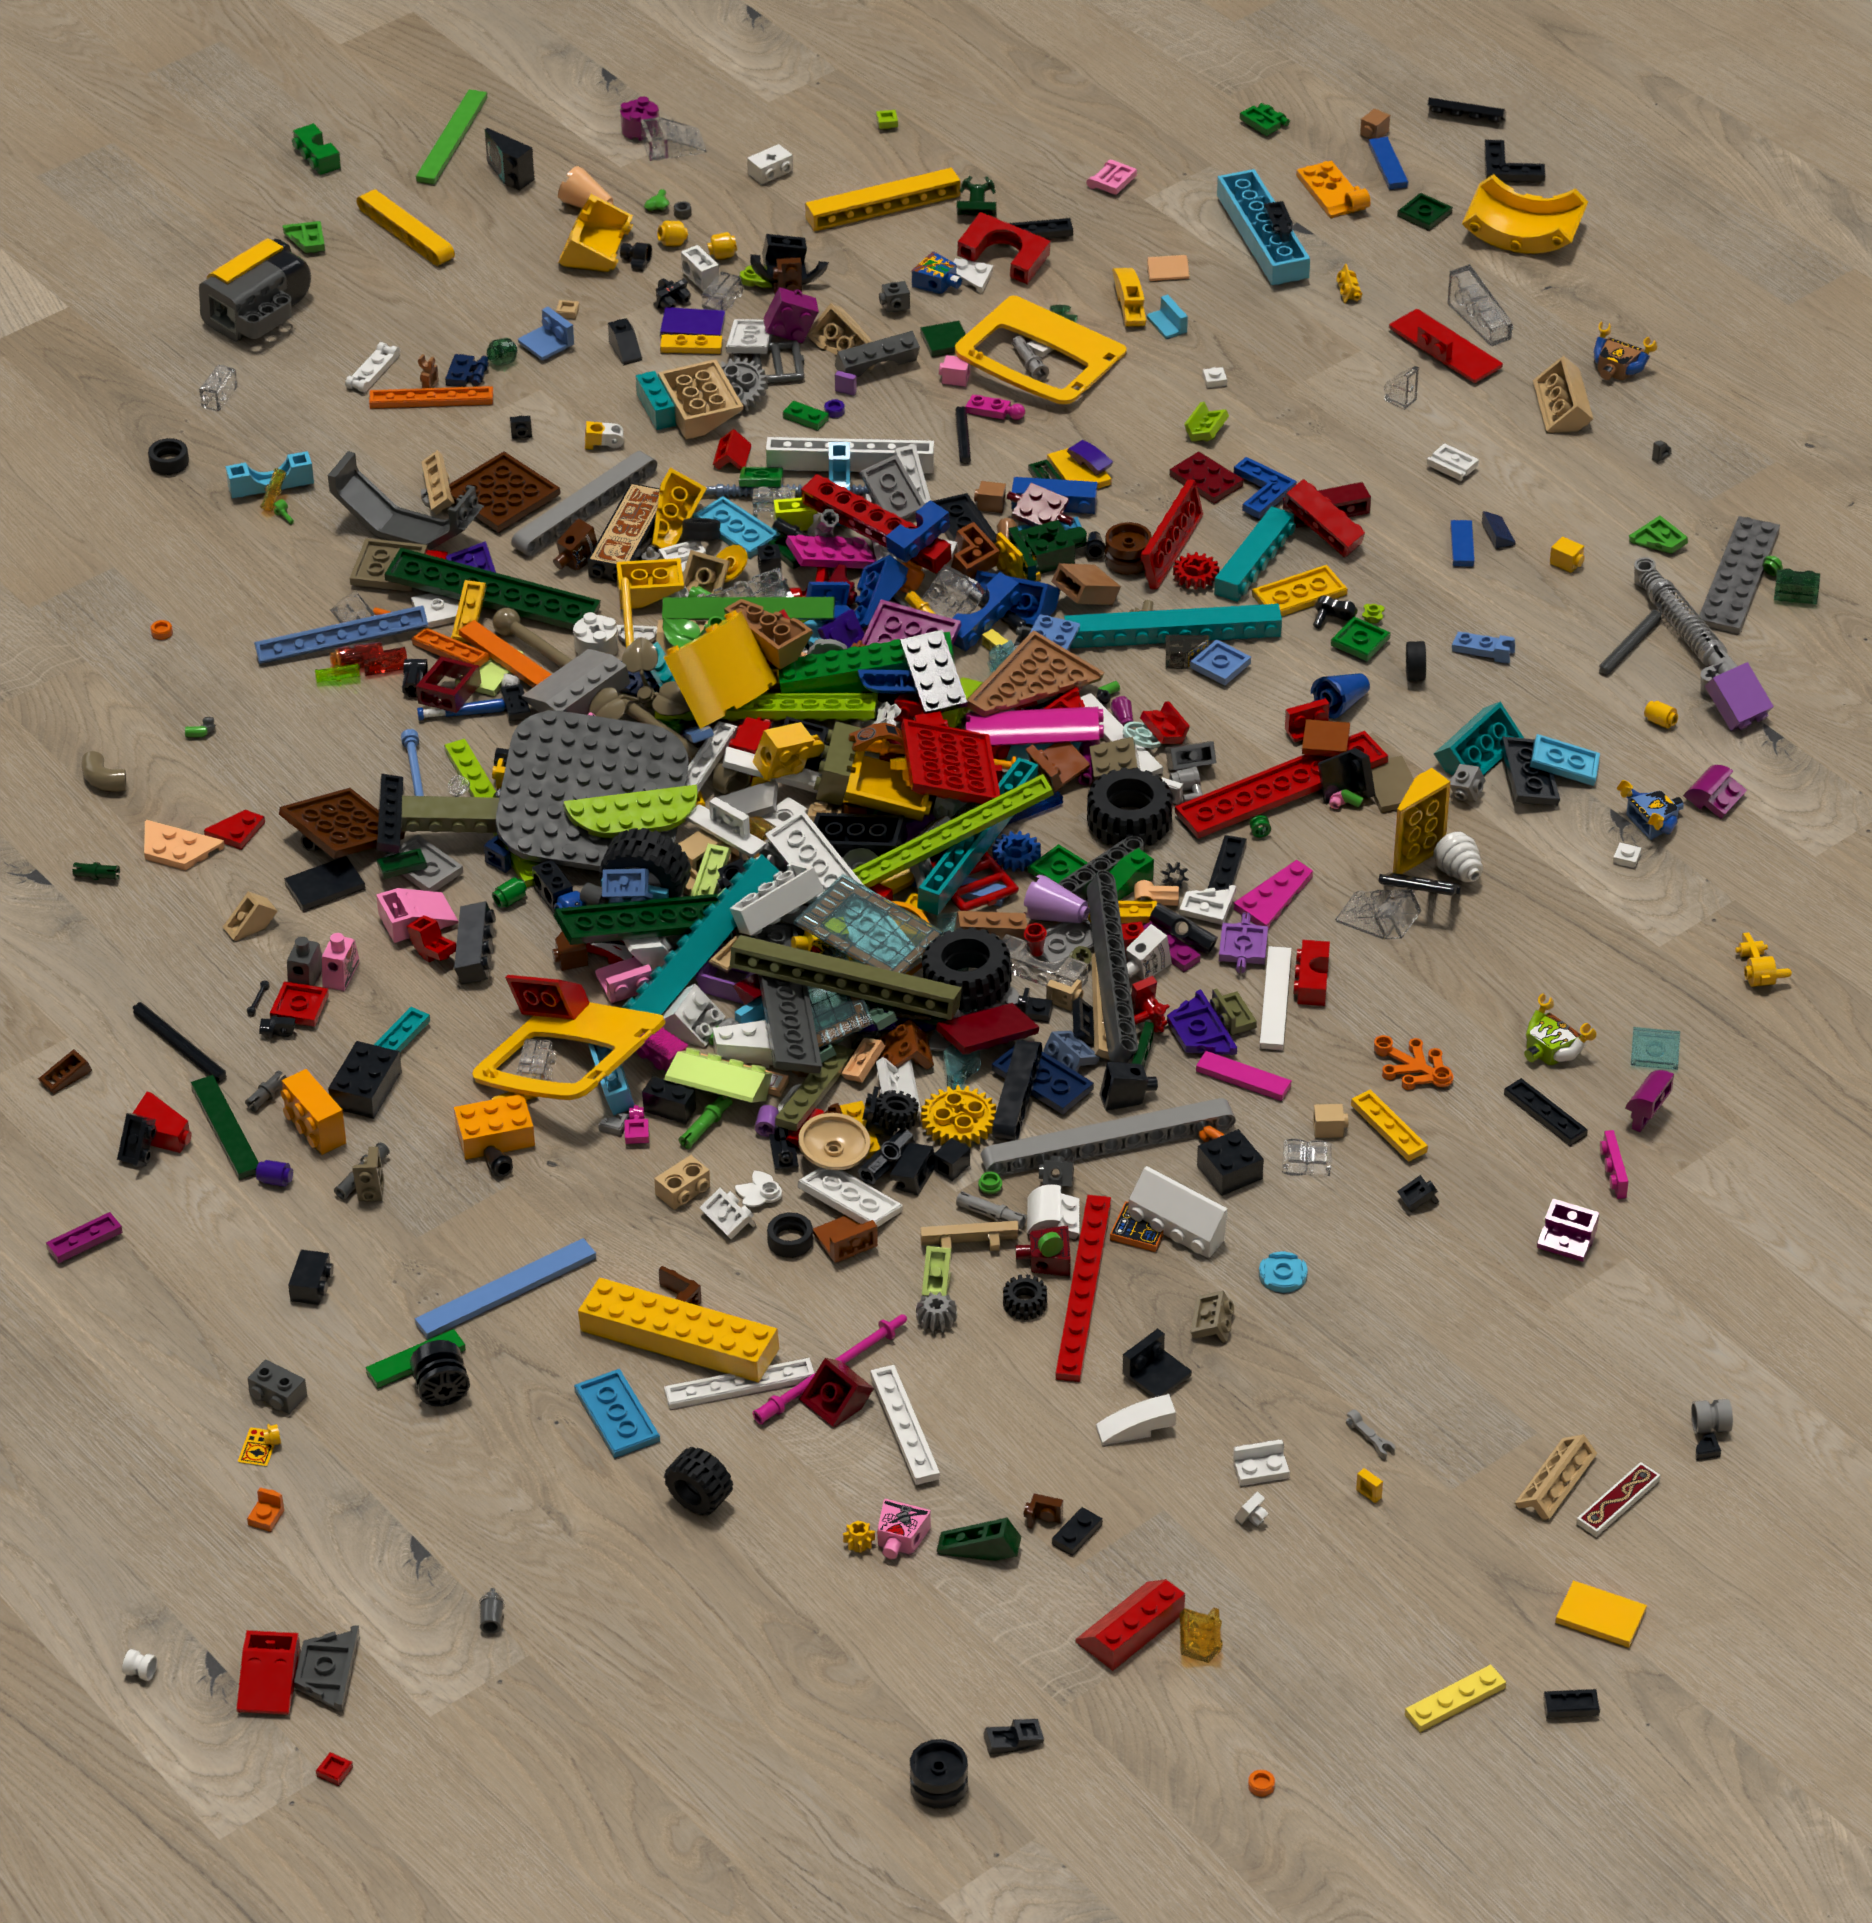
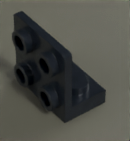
(1347, 772)
(1153, 1367)

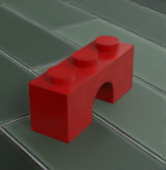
(1312, 972)

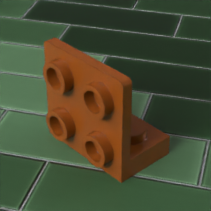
(1058, 763)
(907, 1043)
(846, 1237)

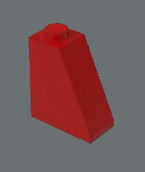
(171, 1127)

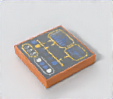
(1135, 1233)

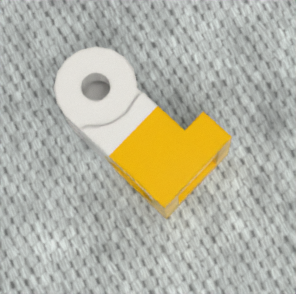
(603, 434)

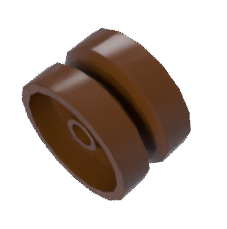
(1124, 547)

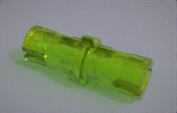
(335, 673)

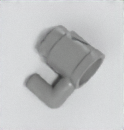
(1190, 780)

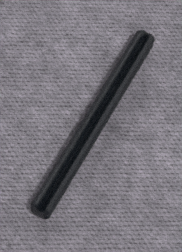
(179, 1041)

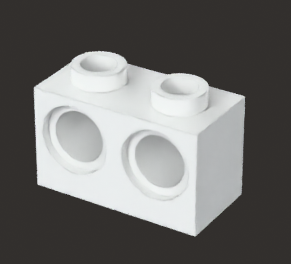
(699, 266)

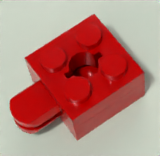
(749, 735)

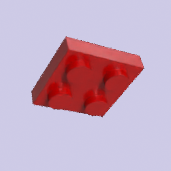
(300, 1002)

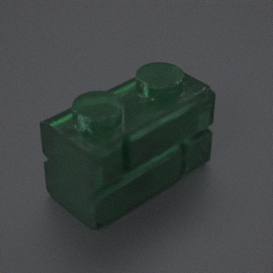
(1797, 586)

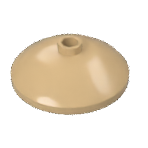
(834, 1141)

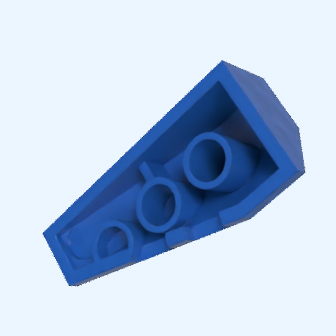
(1036, 597)

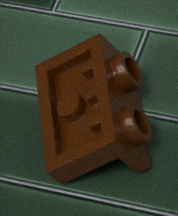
(788, 274)

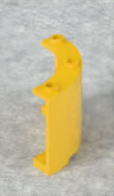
(1523, 222)
(720, 669)
(883, 789)

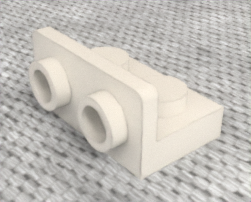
(726, 1214)
(1260, 1463)

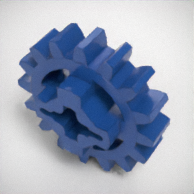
(1016, 850)

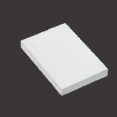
(748, 337)

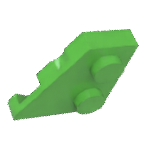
(306, 236)
(1659, 535)

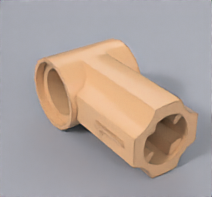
(1166, 895)

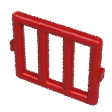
(991, 898)

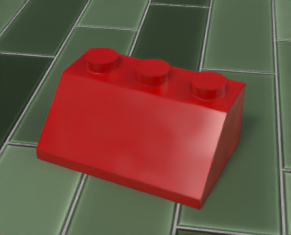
(548, 996)

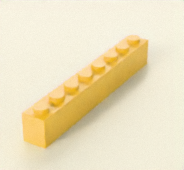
(882, 199)

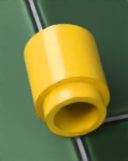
(1661, 714)

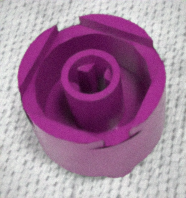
(632, 114)

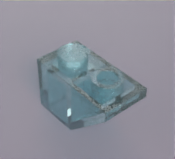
(959, 1066)

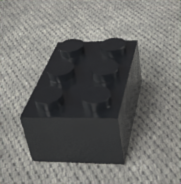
(365, 1079)

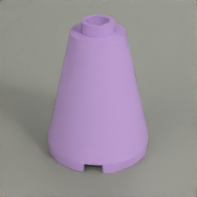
(1052, 902)

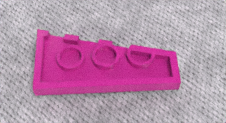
(1274, 894)

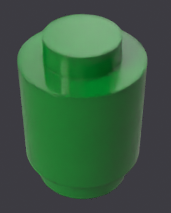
(509, 892)

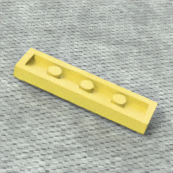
(1455, 1698)

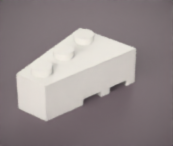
(744, 1042)

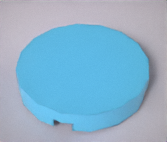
(1283, 1272)

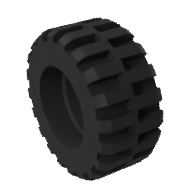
(1129, 789)
(652, 852)
(970, 950)

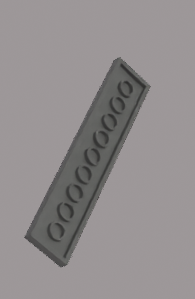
(788, 1013)

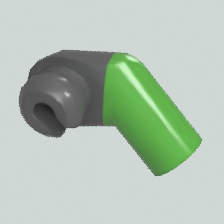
(201, 731)

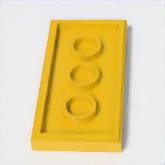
(1301, 590)

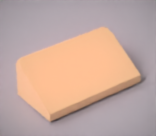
(1168, 268)

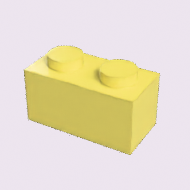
(992, 638)

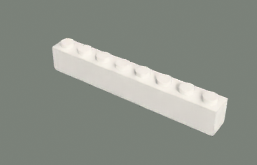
(813, 453)

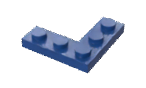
(1273, 486)

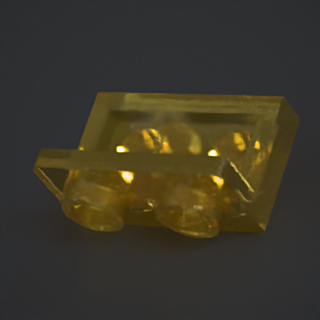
(1200, 1634)

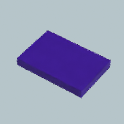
(692, 322)

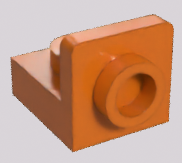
(267, 1510)

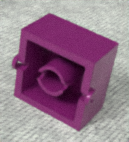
(791, 315)

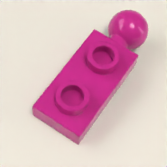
(994, 407)

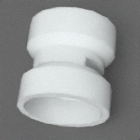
(139, 1664)

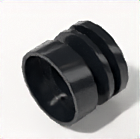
(439, 1373)

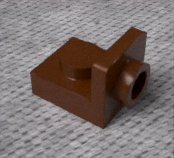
(1043, 1508)

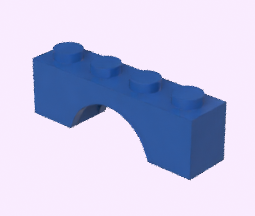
(1002, 595)

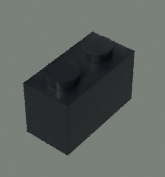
(669, 1100)
(310, 1277)

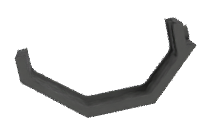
(393, 522)

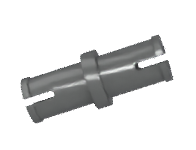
(265, 1091)

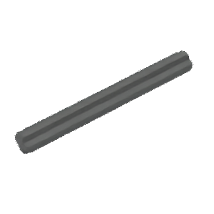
(1630, 642)

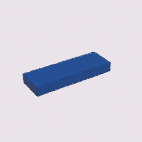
(1462, 543)

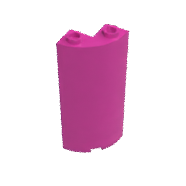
(1039, 726)

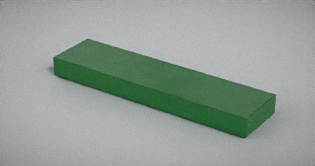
(398, 1365)

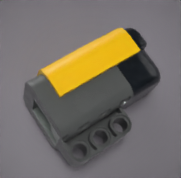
(254, 290)

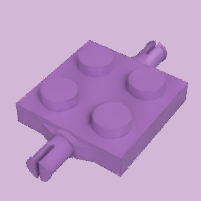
(1243, 943)

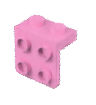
(623, 978)

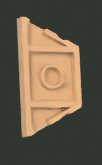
(177, 846)

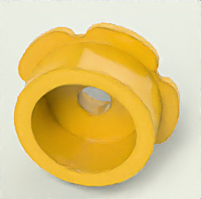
(272, 1435)

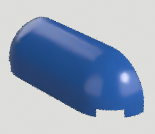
(887, 681)

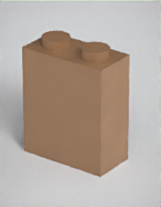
(1086, 584)

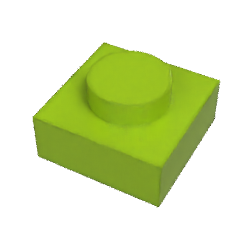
(887, 119)

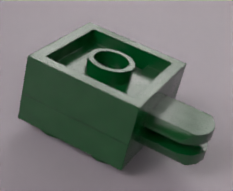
(1053, 544)

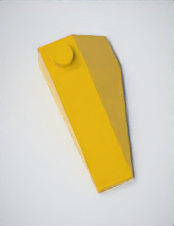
(676, 502)

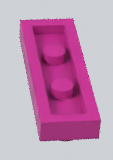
(1614, 1164)

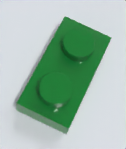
(805, 415)

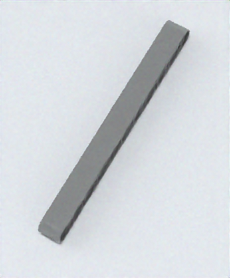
(1108, 1137)

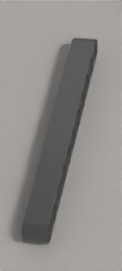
(1112, 967)

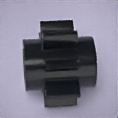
(1170, 869)

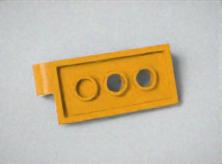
(1332, 189)

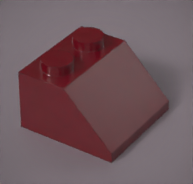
(836, 1392)

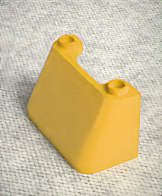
(596, 236)

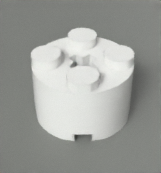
(595, 633)

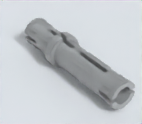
(998, 1212)

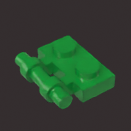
(1264, 118)

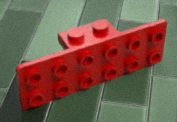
(1446, 345)

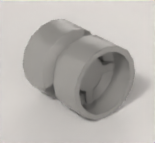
(1710, 1416)

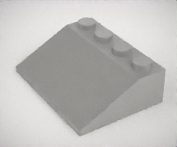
(578, 682)

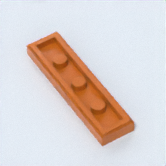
(449, 647)

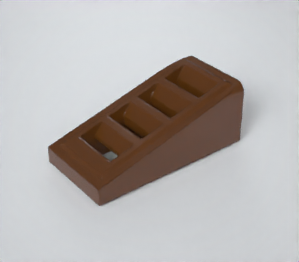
(71, 1059)

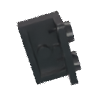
(868, 1115)
(137, 1140)

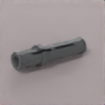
(348, 1183)

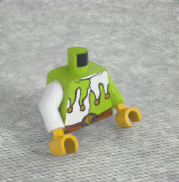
(1552, 1038)

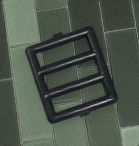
(1419, 883)

